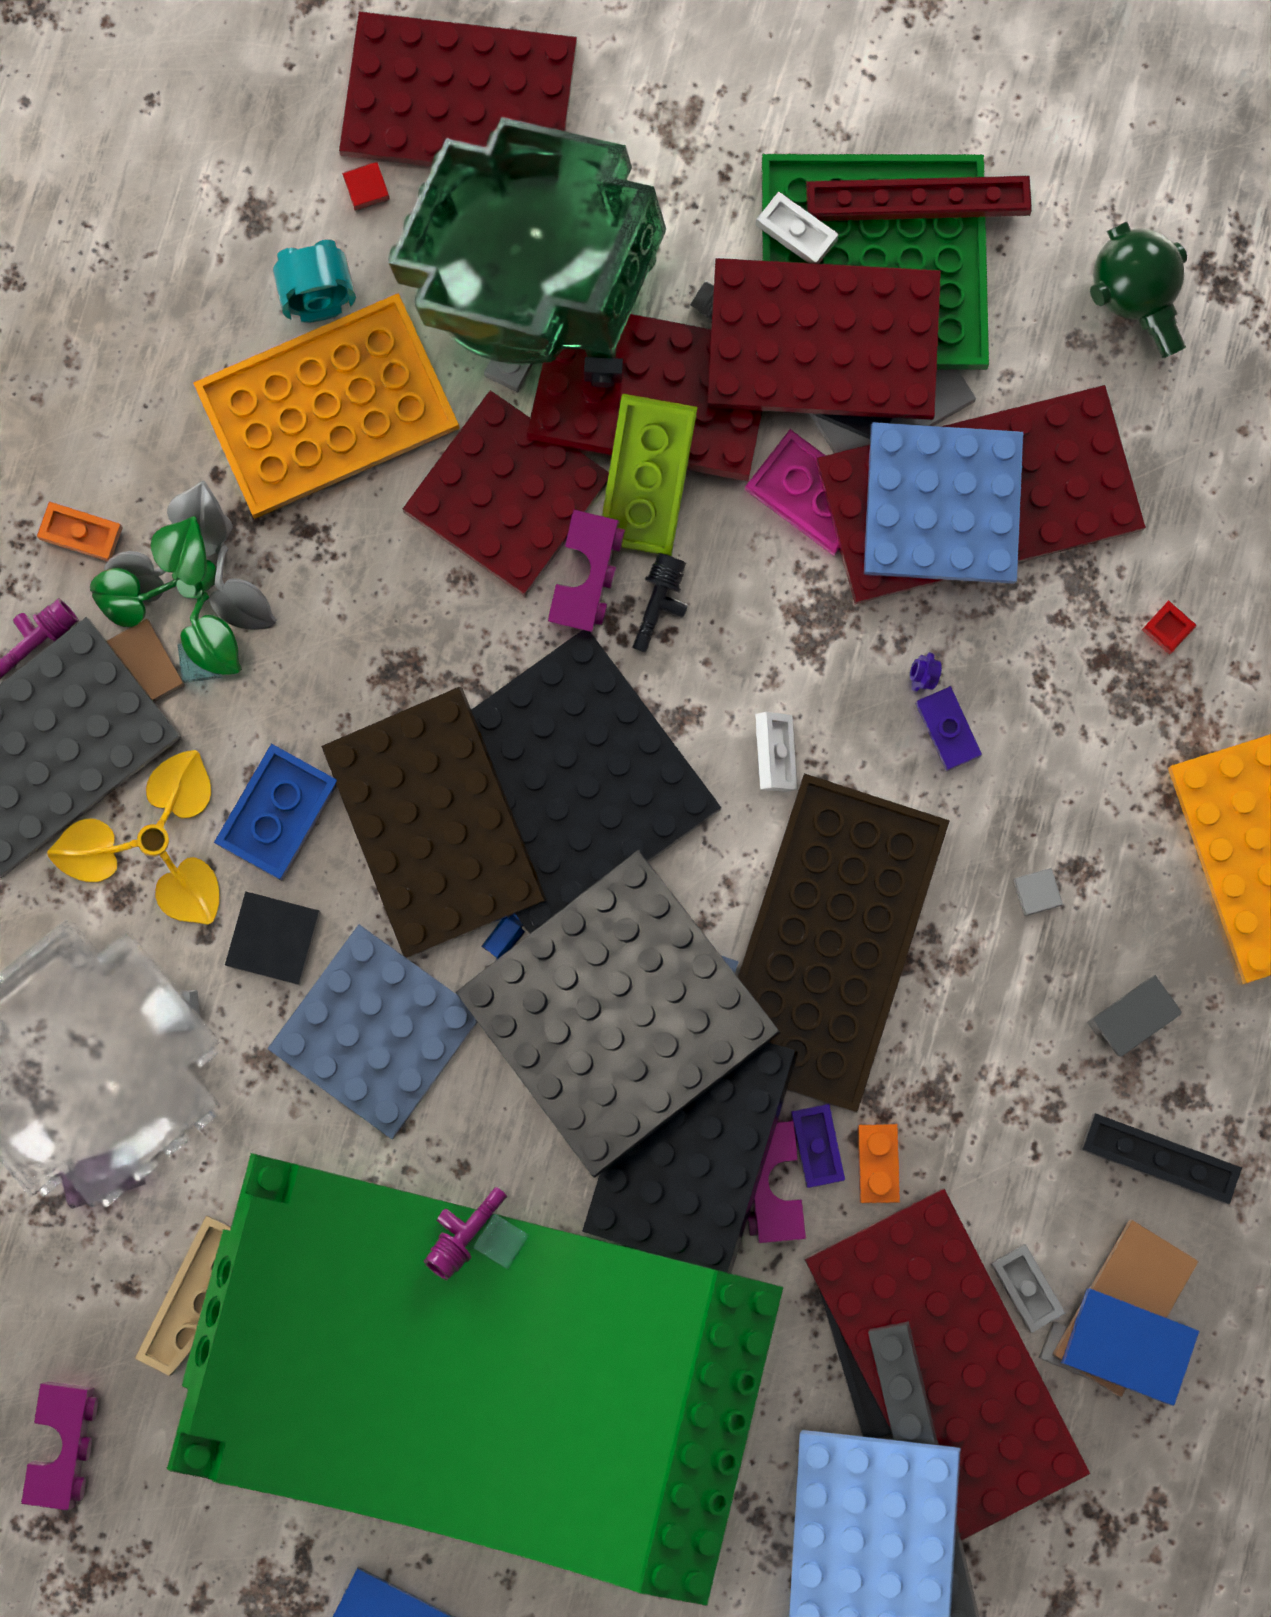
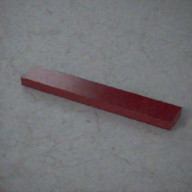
(919, 198)

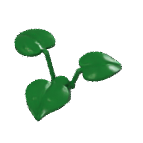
(182, 552)

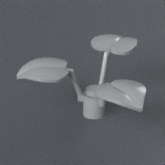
(236, 600)

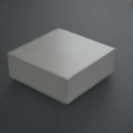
(1038, 892)

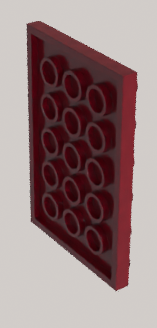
(448, 80)
(824, 339)
(659, 363)

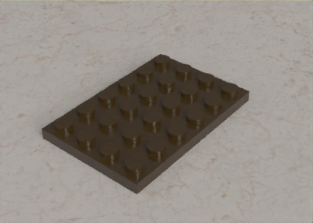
(433, 823)

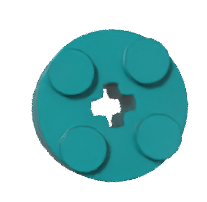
(313, 281)

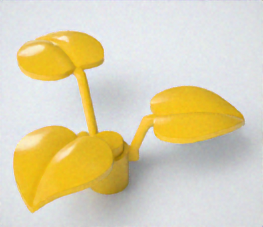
(185, 893)

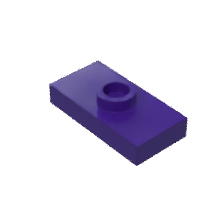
(948, 728)

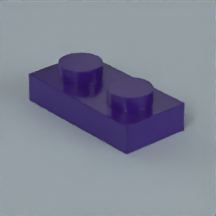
(817, 1146)

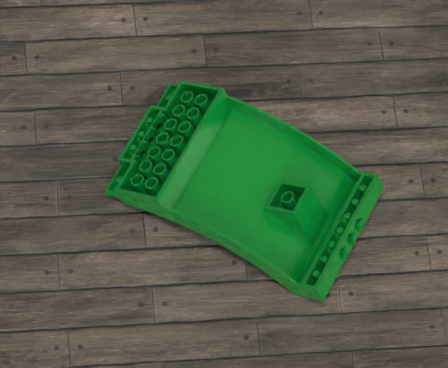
(531, 1409)

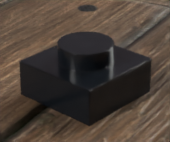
(603, 371)

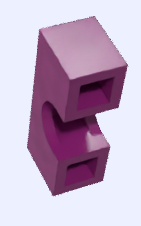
(582, 605)
(773, 1217)
(68, 1411)

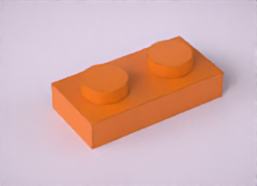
(79, 531)
(878, 1163)

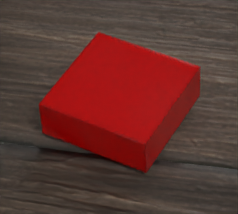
(366, 186)
(1169, 627)

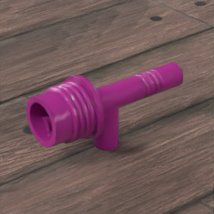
(51, 622)
(450, 1252)

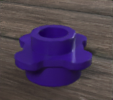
(925, 672)

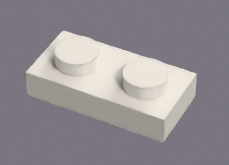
(796, 229)
(776, 752)

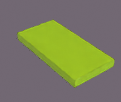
(649, 471)

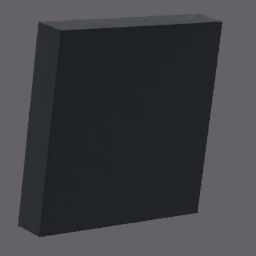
(272, 938)

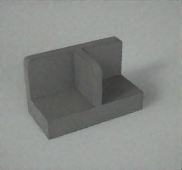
(1136, 1016)

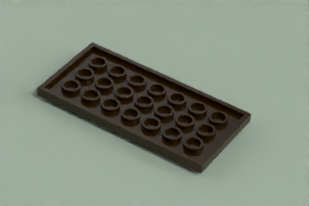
(839, 931)

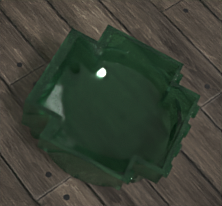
(529, 244)

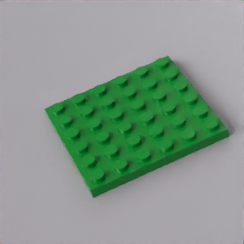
(941, 244)

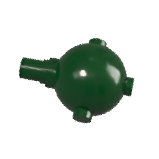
(1140, 279)

